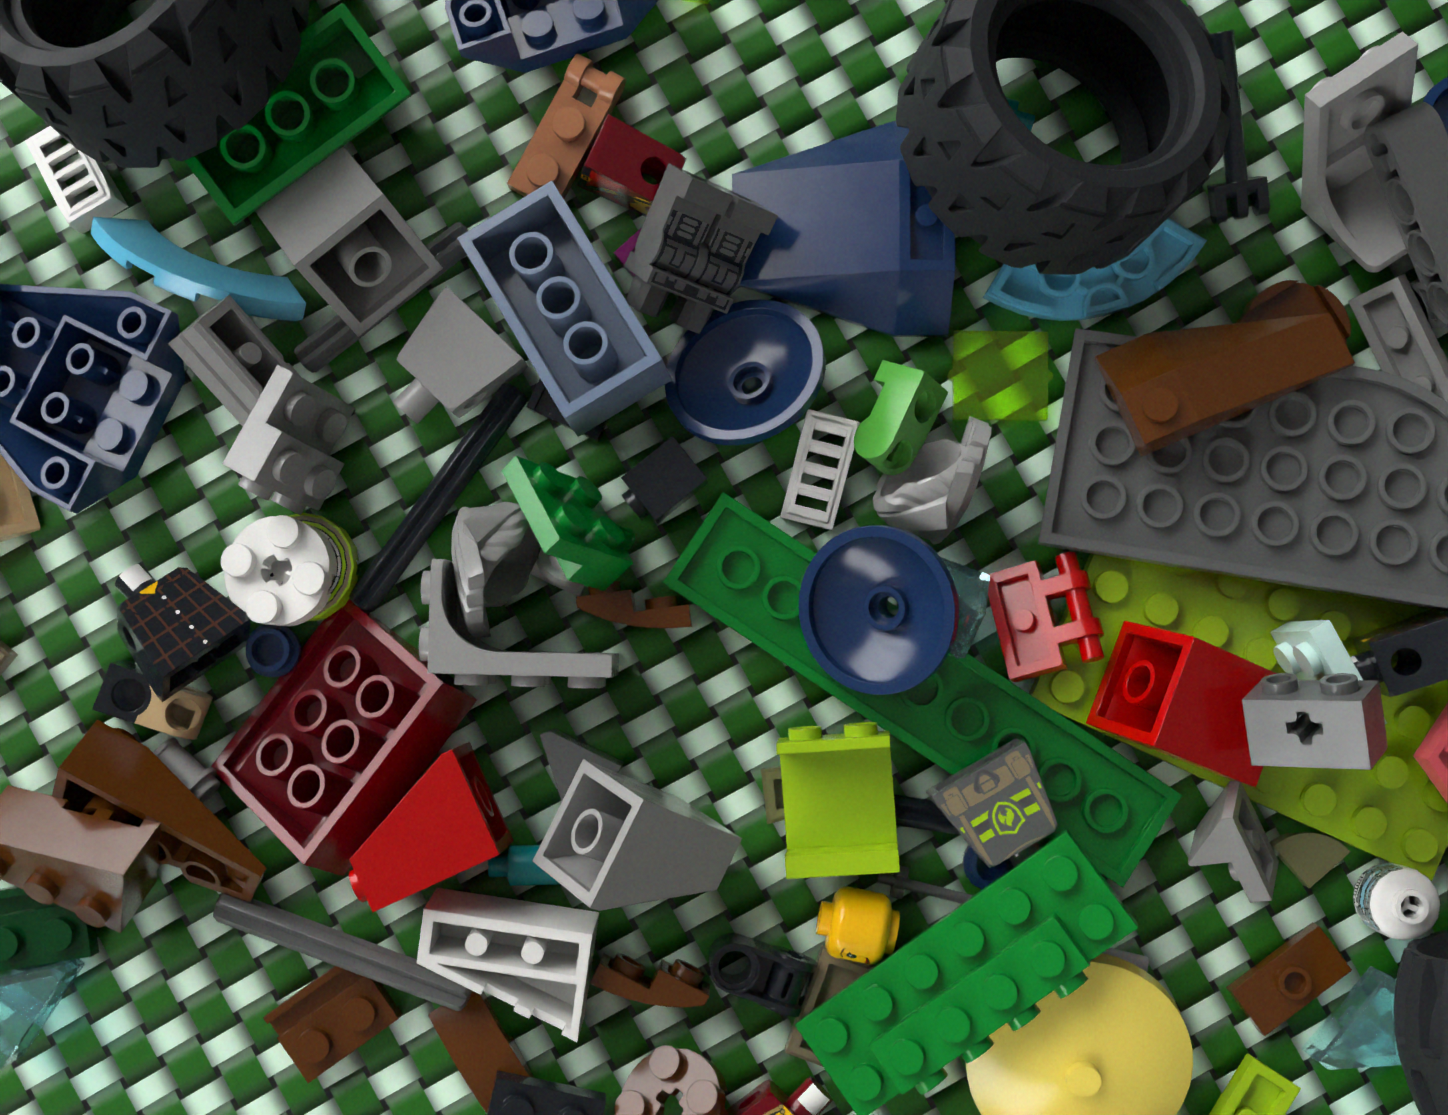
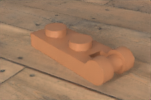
(567, 129)

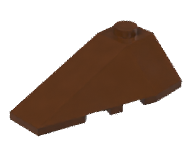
(1202, 376)
(125, 776)

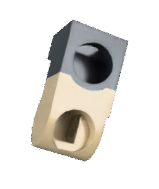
(130, 698)

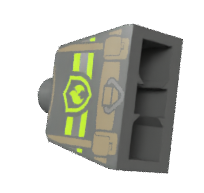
(998, 805)

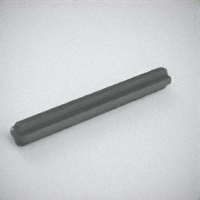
(340, 950)

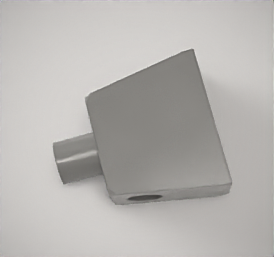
(454, 360)

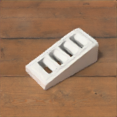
(79, 215)
(829, 424)

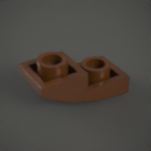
(621, 608)
(670, 986)
(478, 1045)

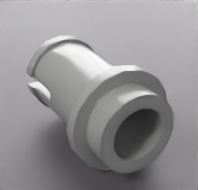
(188, 769)

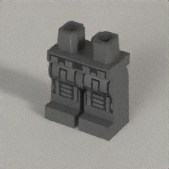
(693, 248)

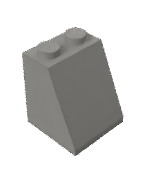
(348, 241)
(631, 842)

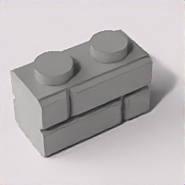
(229, 356)

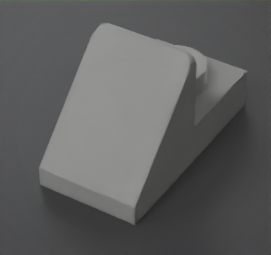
(1236, 837)

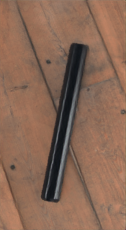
(438, 497)

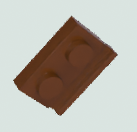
(331, 1019)

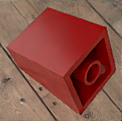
(1179, 699)
(432, 833)

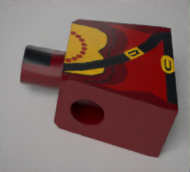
(620, 160)

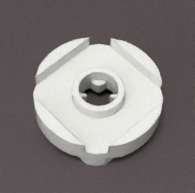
(251, 557)

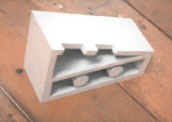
(514, 951)

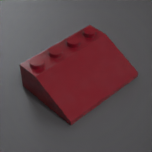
(341, 738)

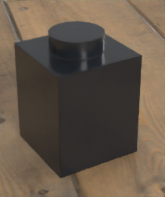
(662, 481)

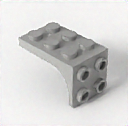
(1337, 173)
(453, 650)

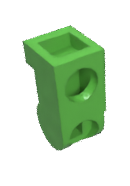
(899, 417)

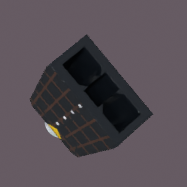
(177, 626)
(1420, 649)

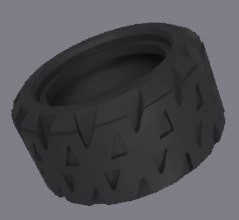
(157, 85)
(1013, 191)

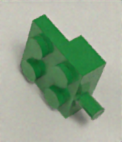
(570, 522)

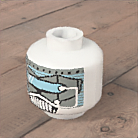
(1396, 901)

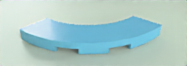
(190, 275)
(1098, 290)

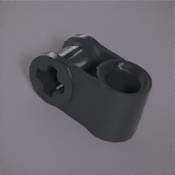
(771, 977)

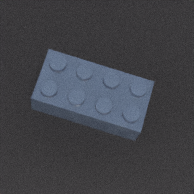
(565, 309)

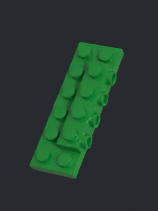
(968, 977)

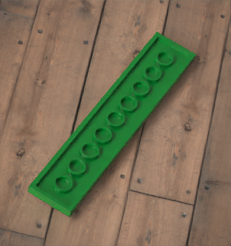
(752, 582)

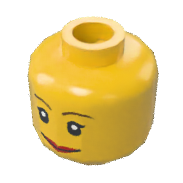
(858, 925)

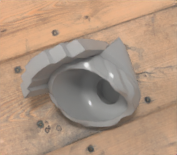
(937, 485)
(491, 560)

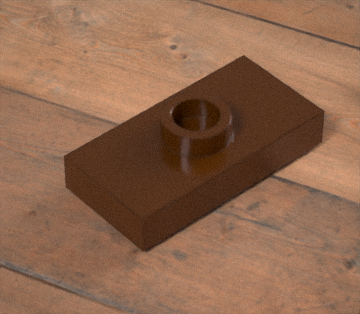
(1289, 979)

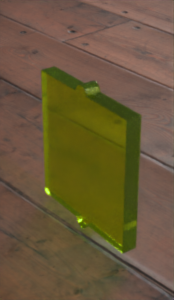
(1000, 375)

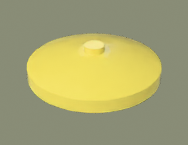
(1095, 1052)

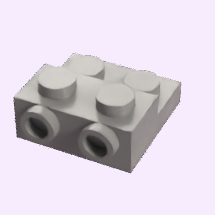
(290, 443)

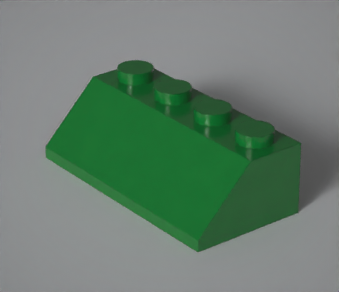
(324, 103)

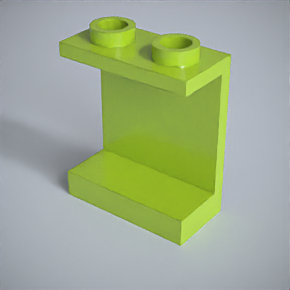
(838, 802)

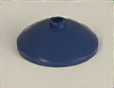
(739, 351)
(848, 615)

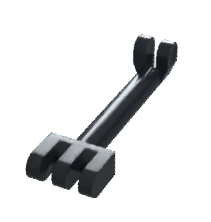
(1237, 183)

